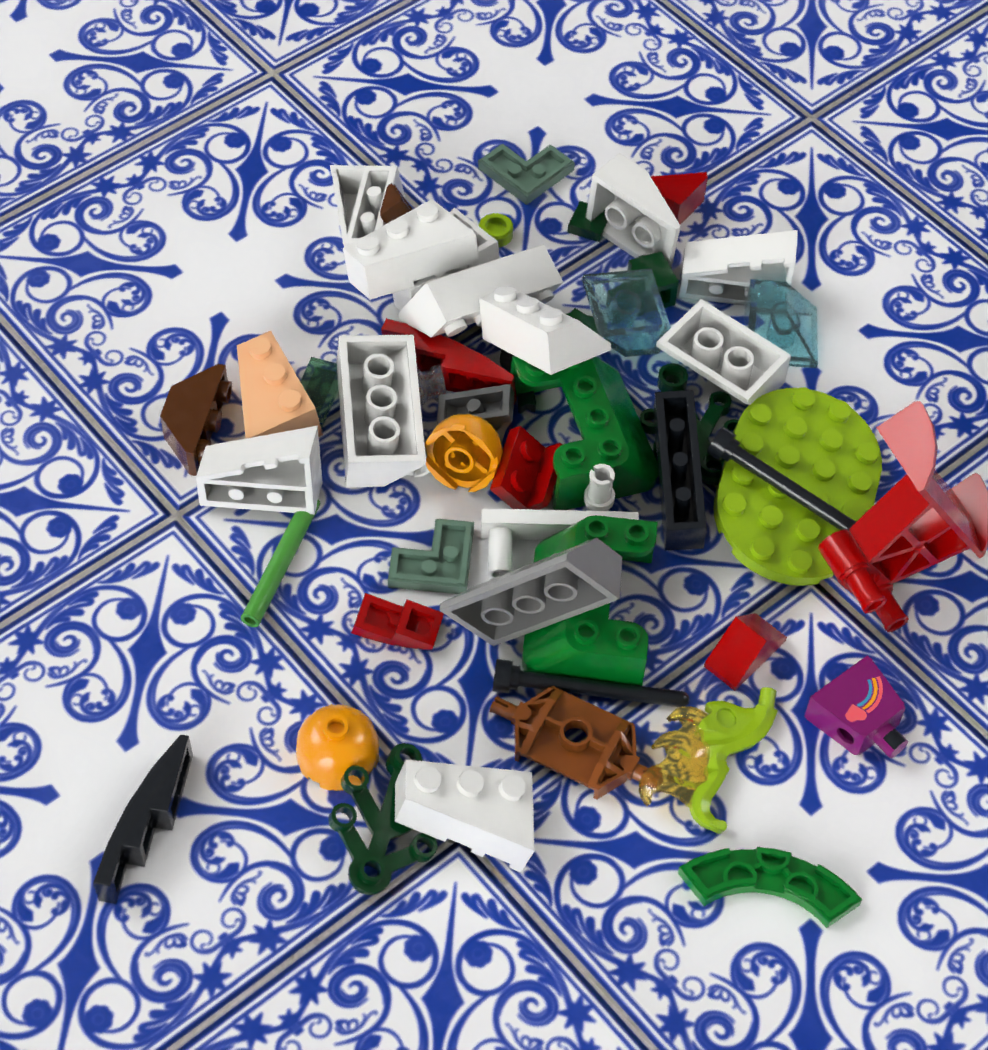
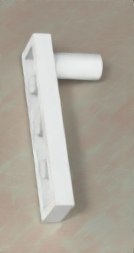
(506, 525)

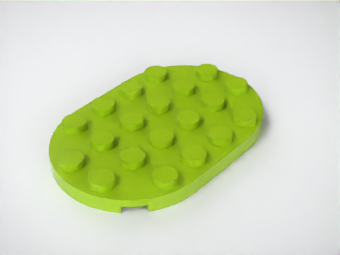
(815, 445)

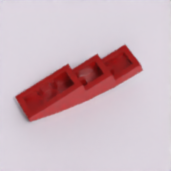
(460, 365)

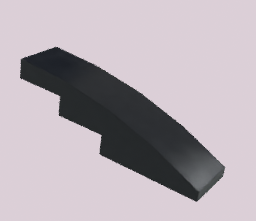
(150, 807)

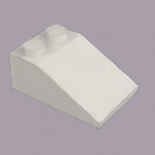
(634, 209)

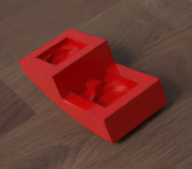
(397, 625)

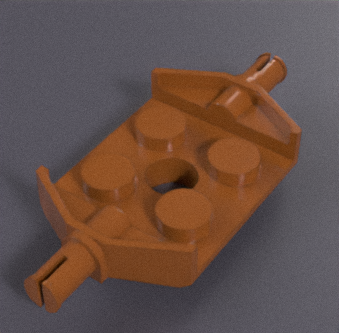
(597, 762)

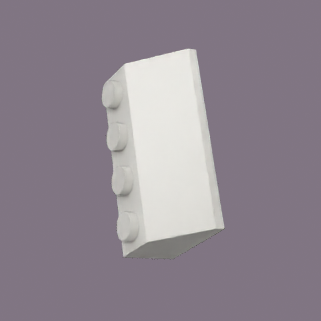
(453, 300)
(379, 409)

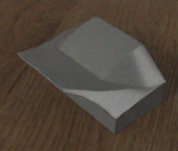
(490, 403)

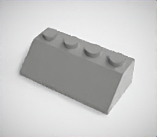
(539, 593)

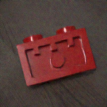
(525, 472)

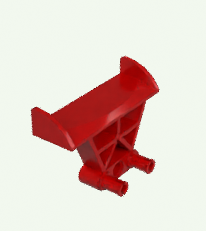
(911, 525)

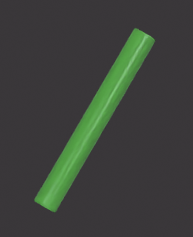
(277, 568)

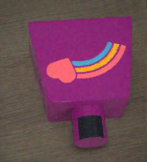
(859, 710)

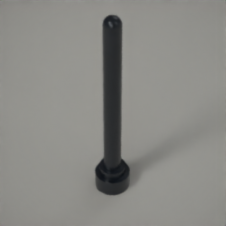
(728, 448)
(510, 677)

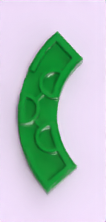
(771, 873)

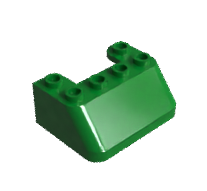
(606, 424)
(591, 642)

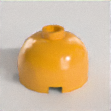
(464, 452)
(333, 742)

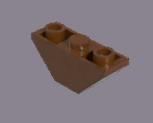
(194, 413)

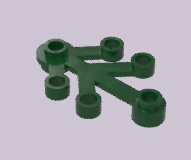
(678, 375)
(380, 824)

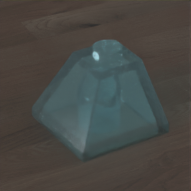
(627, 310)
(784, 319)

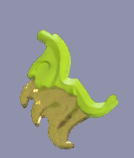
(699, 752)

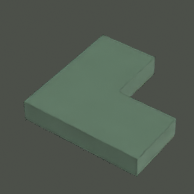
(526, 178)
(438, 570)

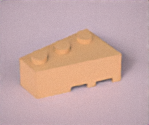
(271, 390)

